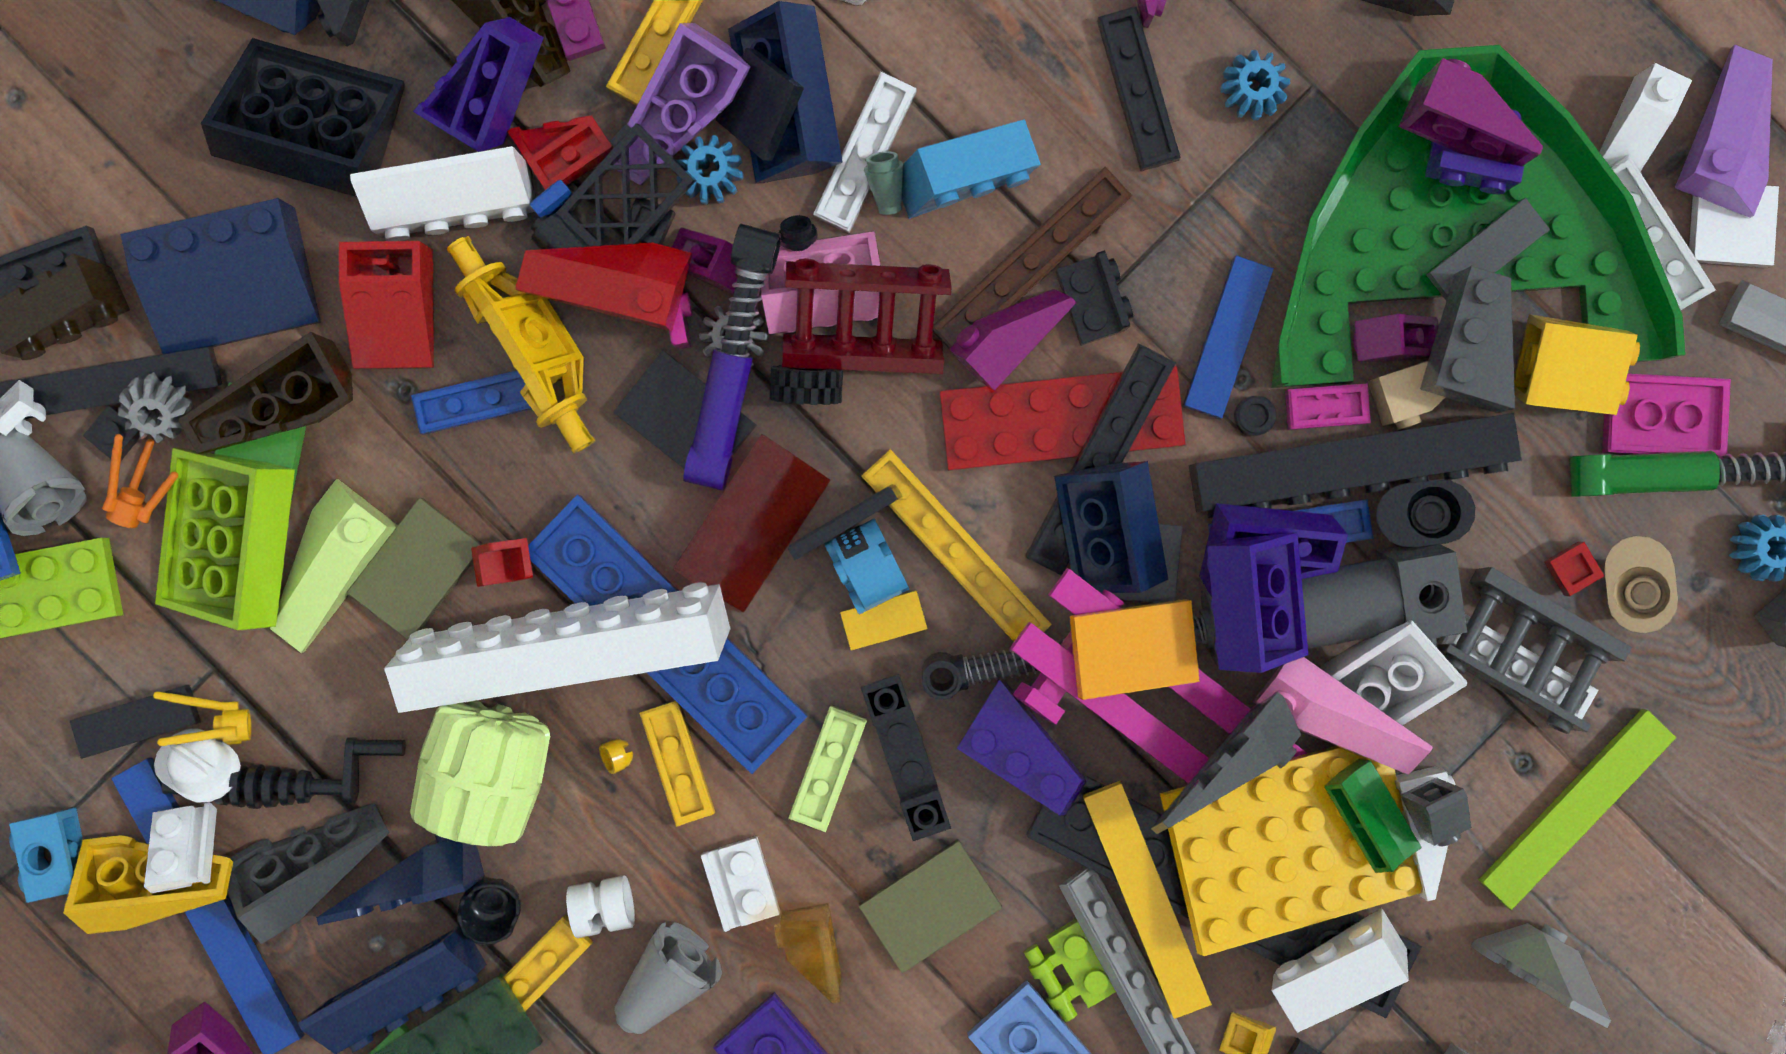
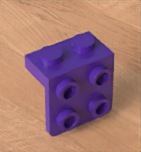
(1461, 169)

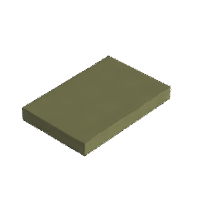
(415, 569)
(930, 906)

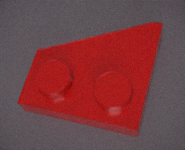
(562, 149)

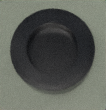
(1255, 416)

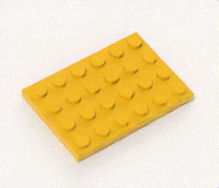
(1279, 856)

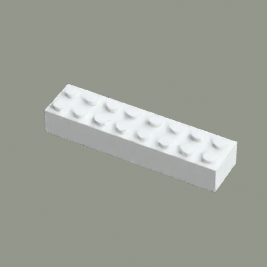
(559, 647)

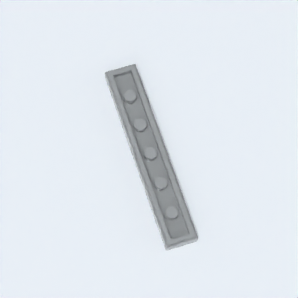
(1124, 964)

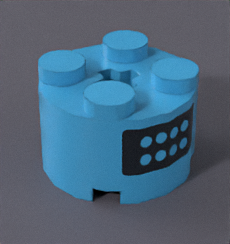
(866, 566)

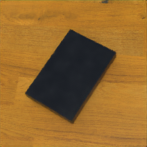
(667, 408)

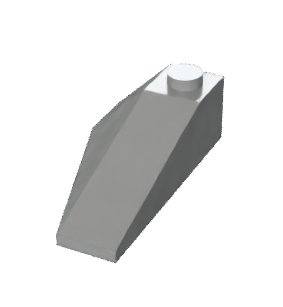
(1548, 964)

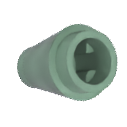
(885, 179)

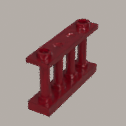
(874, 353)

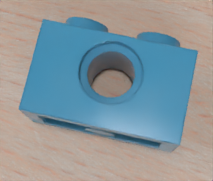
(62, 837)

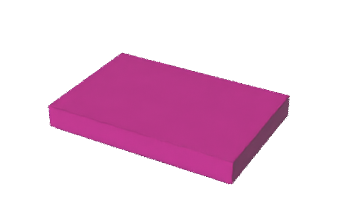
(1670, 416)

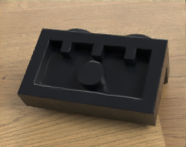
(1098, 305)

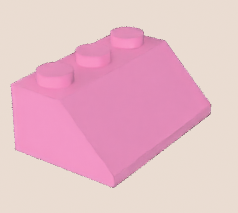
(781, 302)

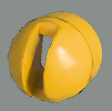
(614, 755)

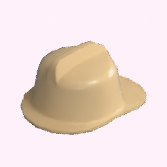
(1641, 584)

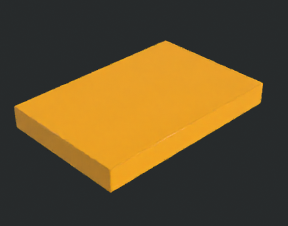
(1134, 649)

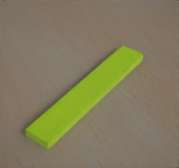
(1577, 808)

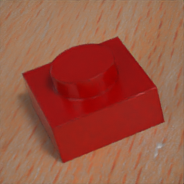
(1574, 568)

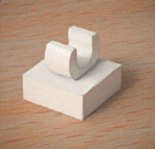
(17, 405)

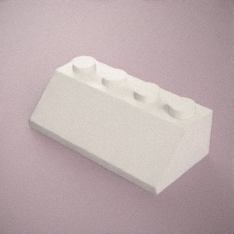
(445, 193)

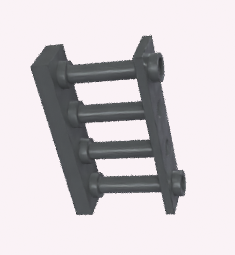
(1564, 630)

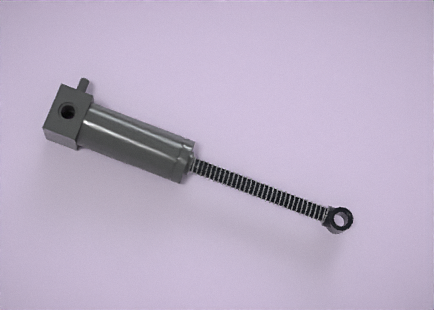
(1338, 608)

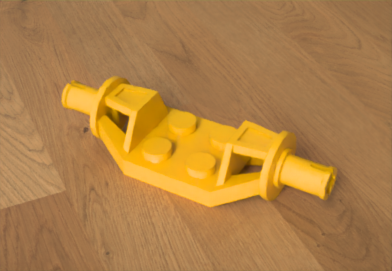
(532, 339)

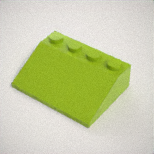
(225, 539)

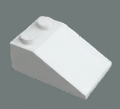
(1397, 672)

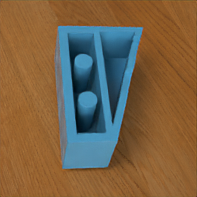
(968, 167)

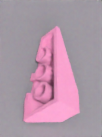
(1342, 717)

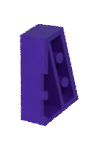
(484, 85)

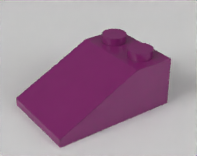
(1468, 116)

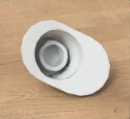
(198, 768)

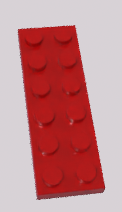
(1045, 420)

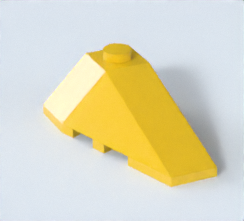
(110, 889)

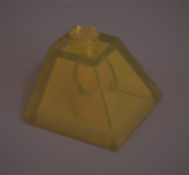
(812, 947)

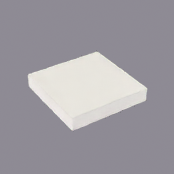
(1732, 238)

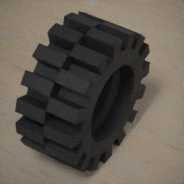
(806, 385)

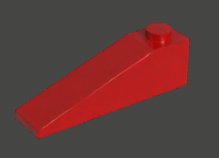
(618, 280)

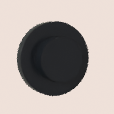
(797, 233)

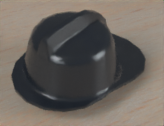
(1425, 513)

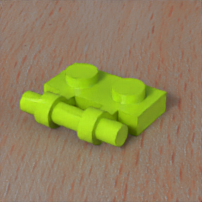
(1081, 964)

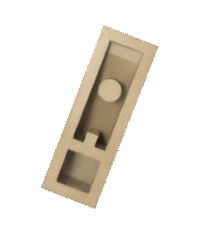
(1400, 397)

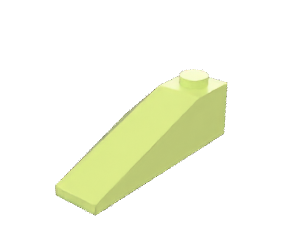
(333, 552)

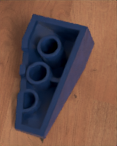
(427, 875)

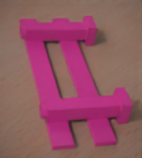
(1118, 710)

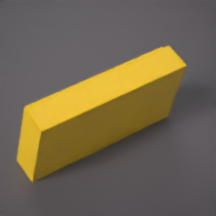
(884, 622)

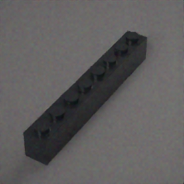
(1357, 462)

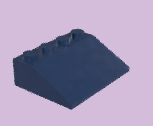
(223, 276)

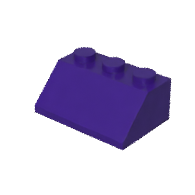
(1257, 602)

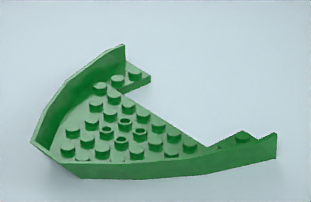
(1392, 225)

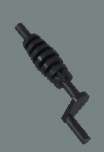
(269, 786)

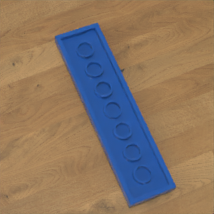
(724, 696)

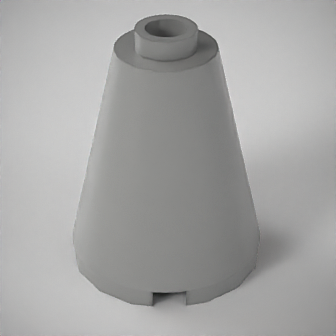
(35, 486)
(666, 978)

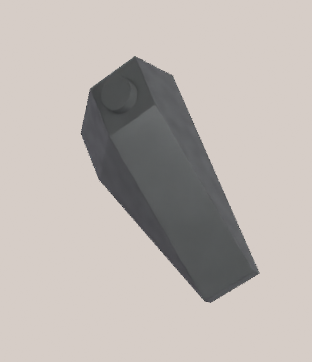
(1253, 747)
(285, 879)

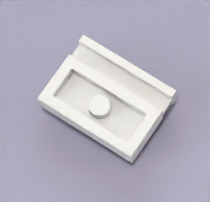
(180, 848)
(740, 883)

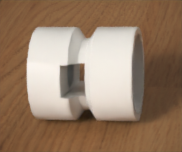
(601, 906)

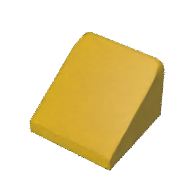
(1246, 1036)

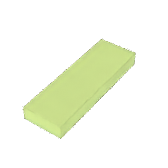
(828, 768)

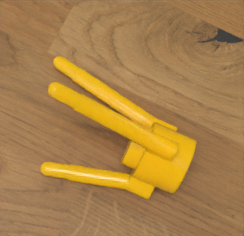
(230, 727)

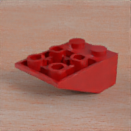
(388, 303)

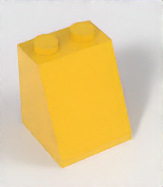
(1574, 365)

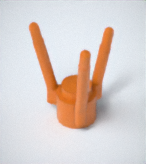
(128, 505)

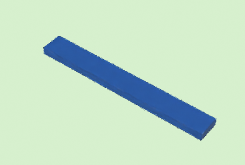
(219, 930)

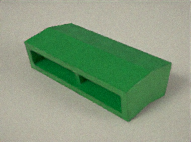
(1372, 816)

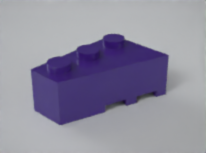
(1319, 535)
(1020, 751)

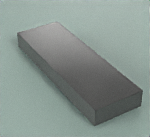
(1493, 245)

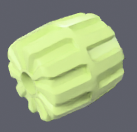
(479, 773)

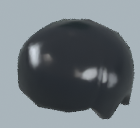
(489, 911)

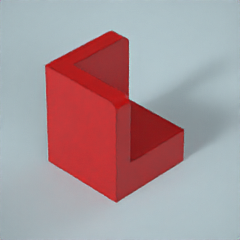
(502, 562)

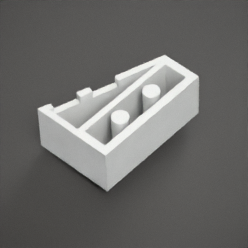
(1342, 972)

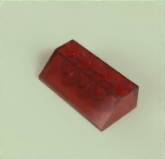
(752, 523)

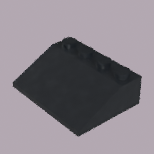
(302, 116)

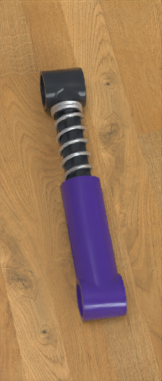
(711, 454)

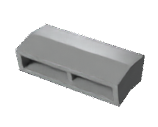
(1757, 316)

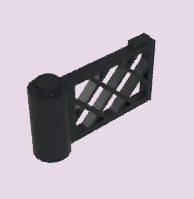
(567, 231)

